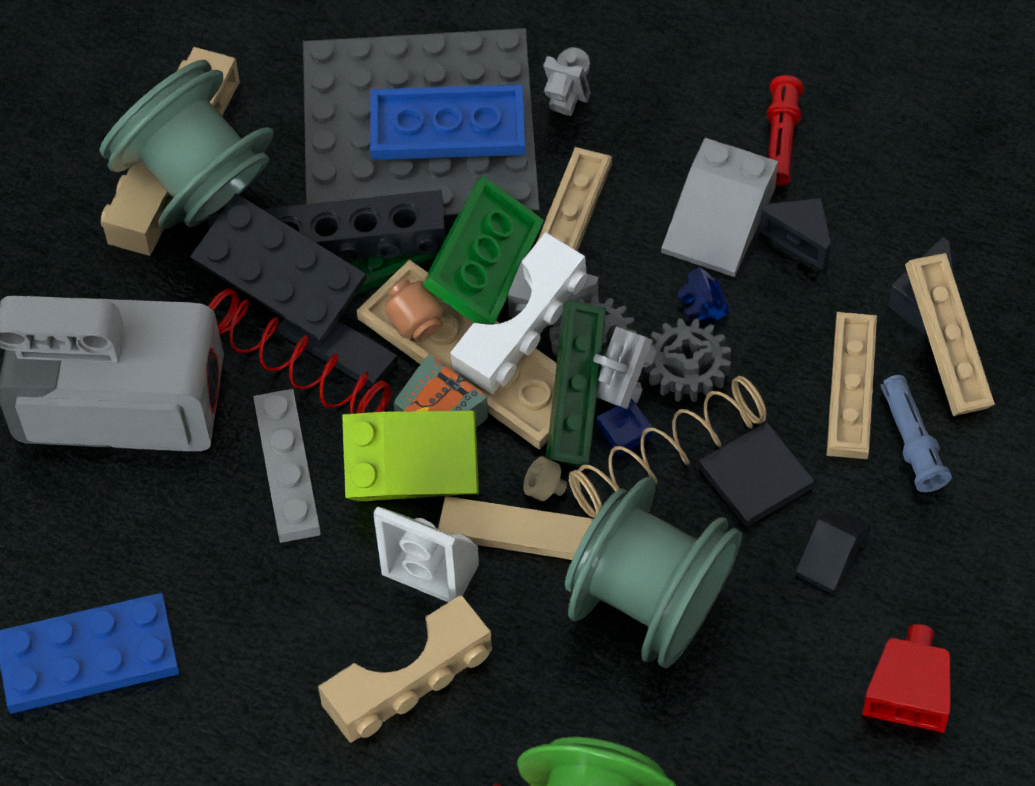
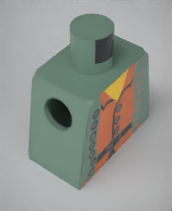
(440, 389)

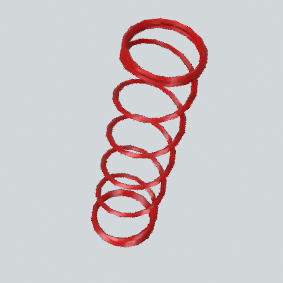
(232, 315)

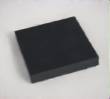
(756, 474)

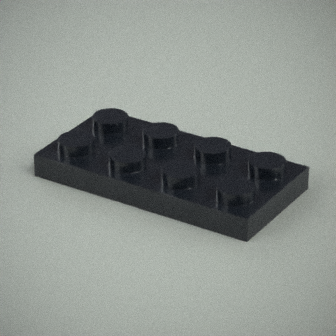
(279, 267)

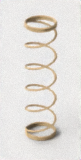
(577, 476)

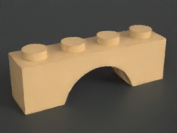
(364, 699)

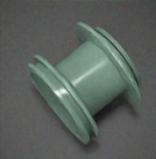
(187, 145)
(650, 570)

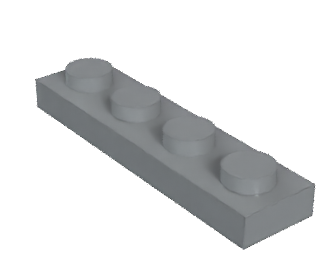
(286, 466)

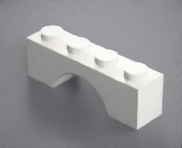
(490, 352)

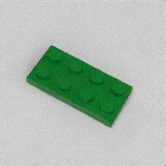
(483, 252)

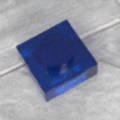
(624, 426)

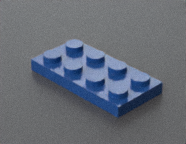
(447, 122)
(86, 653)

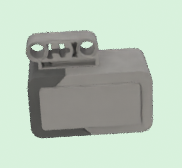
(109, 372)

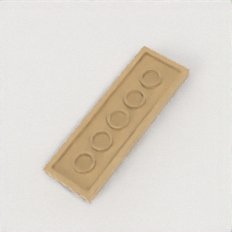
(520, 405)

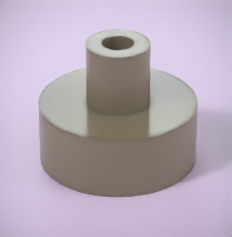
(544, 479)

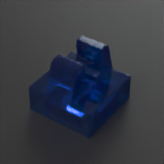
(707, 296)

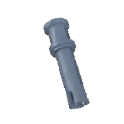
(919, 447)

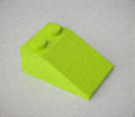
(410, 454)

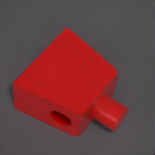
(911, 682)

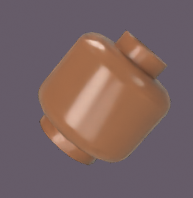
(414, 310)

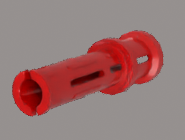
(783, 116)

